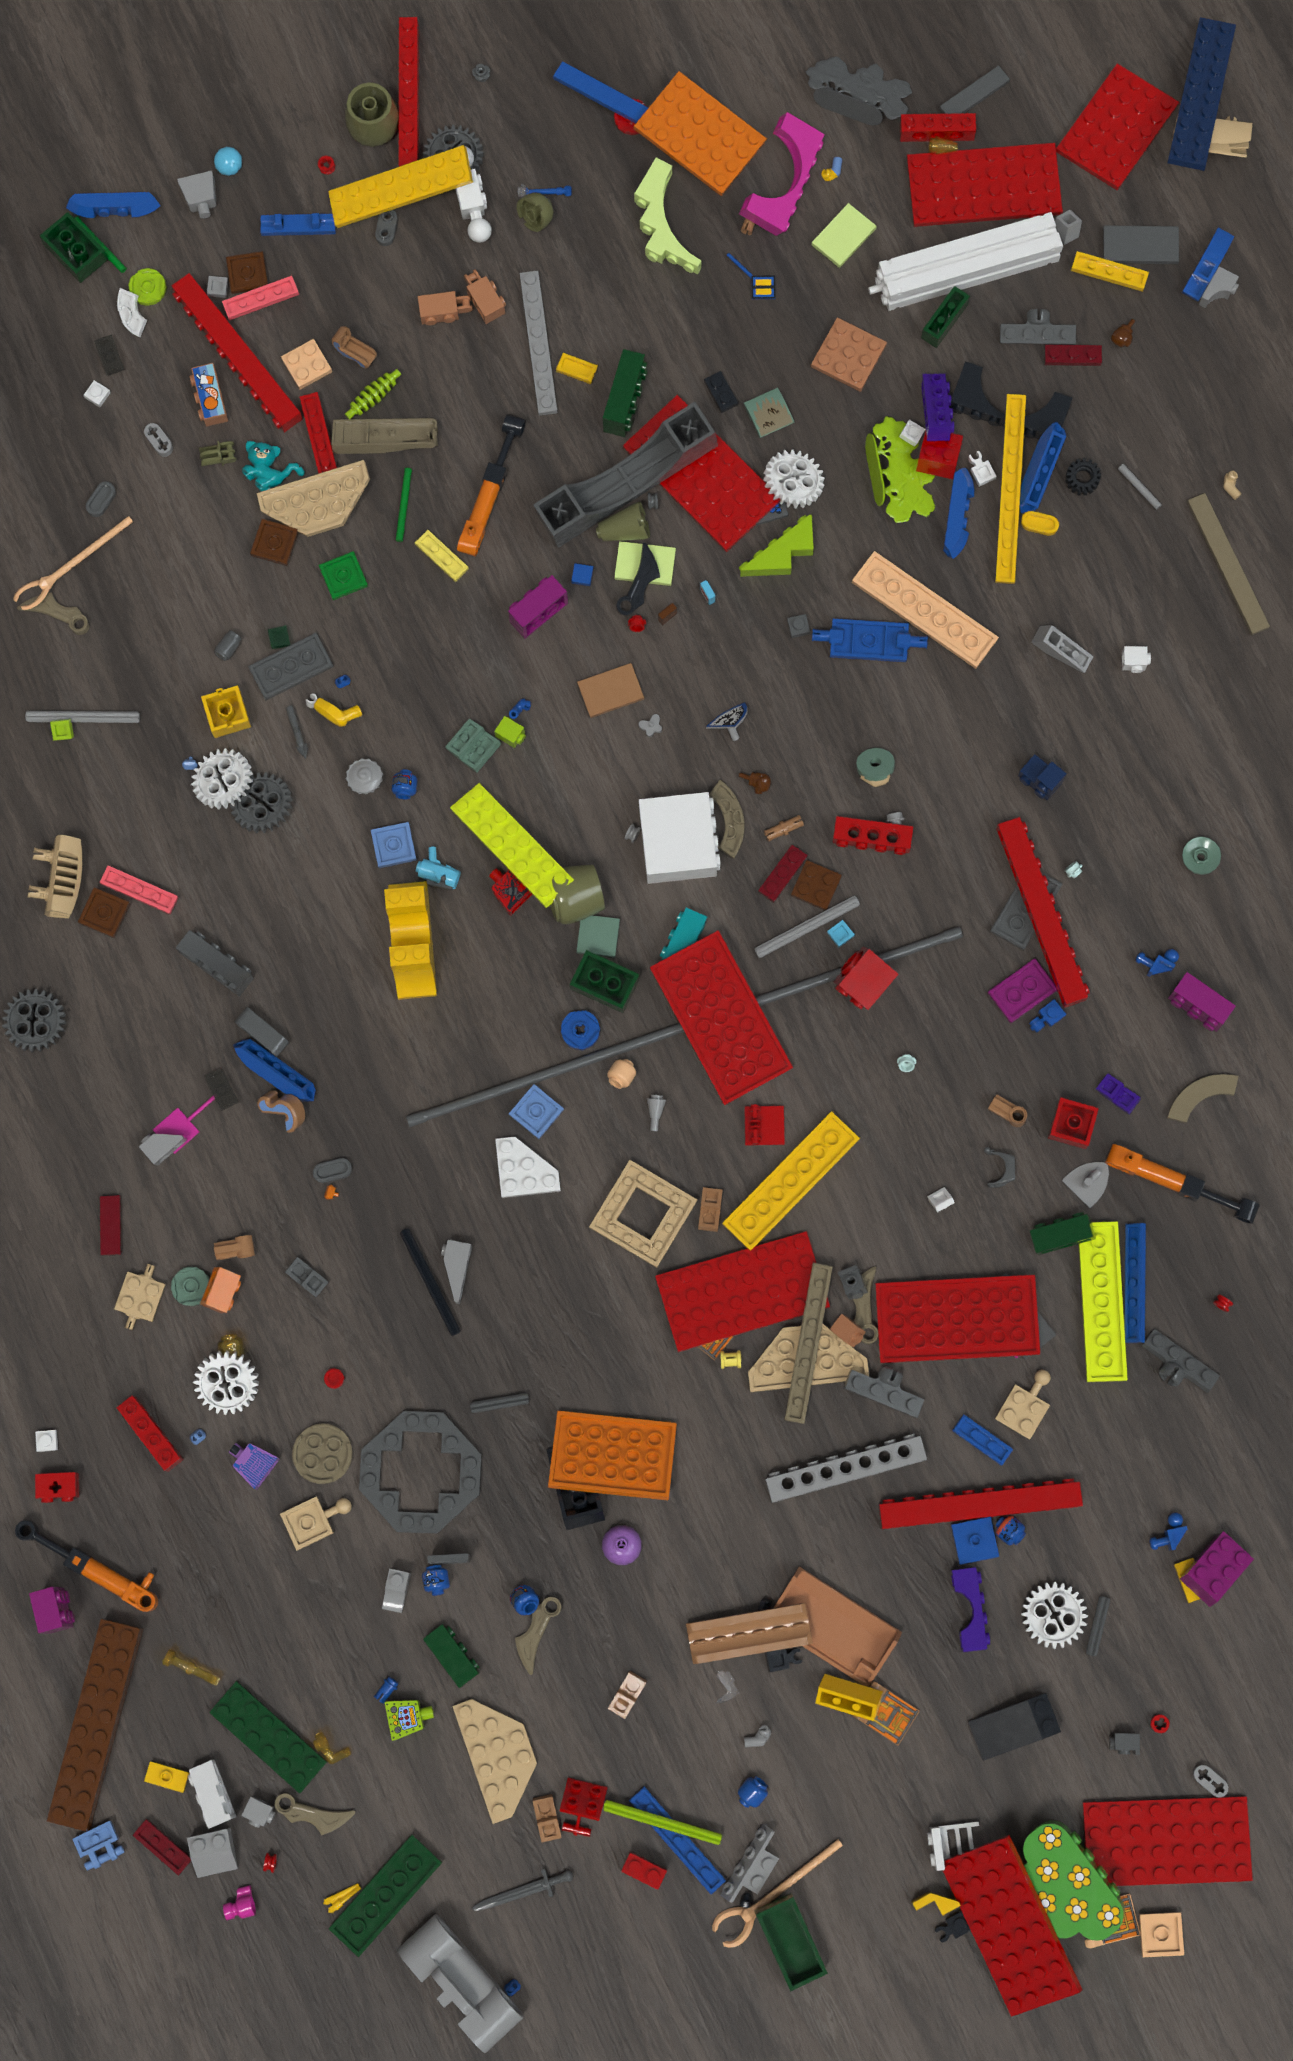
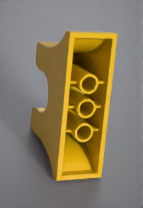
(411, 940)

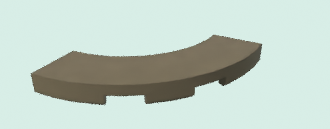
(733, 818)
(1198, 1091)

